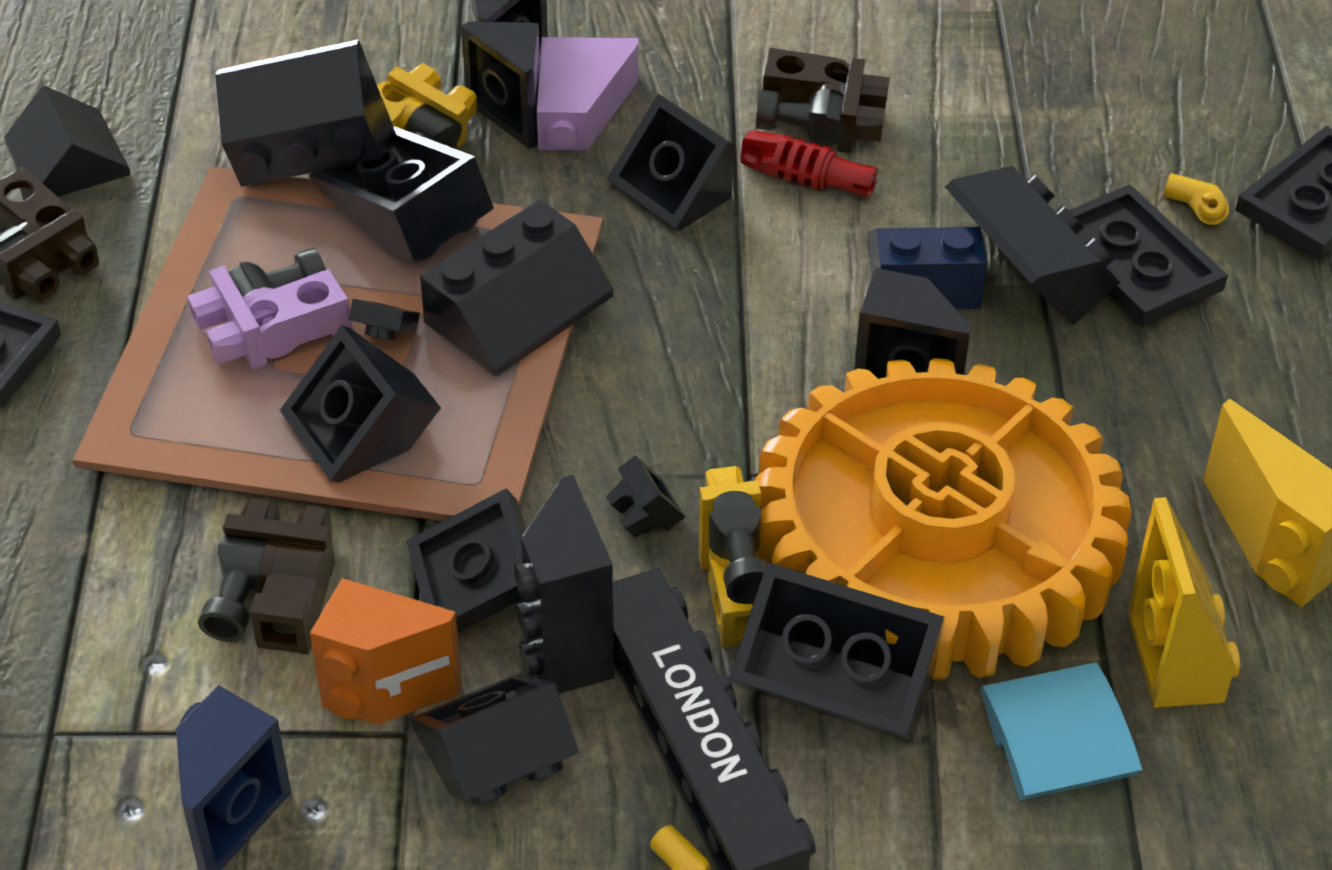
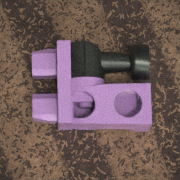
(269, 310)

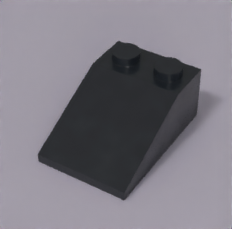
(410, 196)

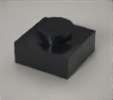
(383, 319)

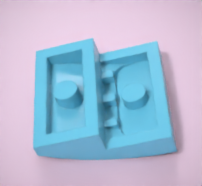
(1060, 730)

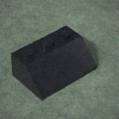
(301, 113)
(1037, 238)
(514, 288)
(565, 594)
(830, 652)

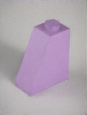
(582, 88)

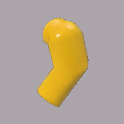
(1202, 197)
(677, 850)

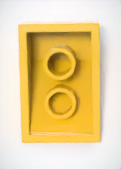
(1273, 503)
(1178, 619)

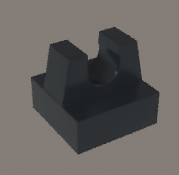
(650, 498)

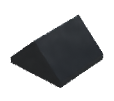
(504, 73)
(64, 144)
(675, 165)

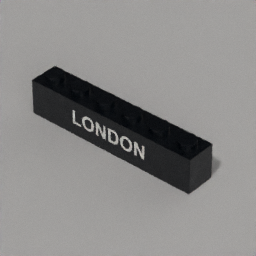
(699, 733)

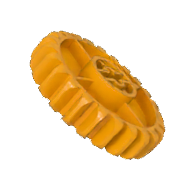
(950, 505)

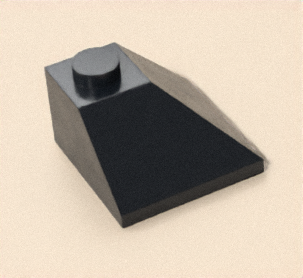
(357, 407)

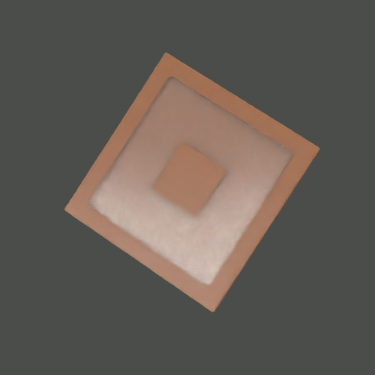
(221, 427)

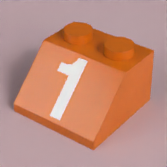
(383, 654)

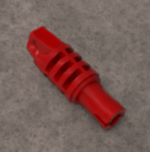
(805, 162)

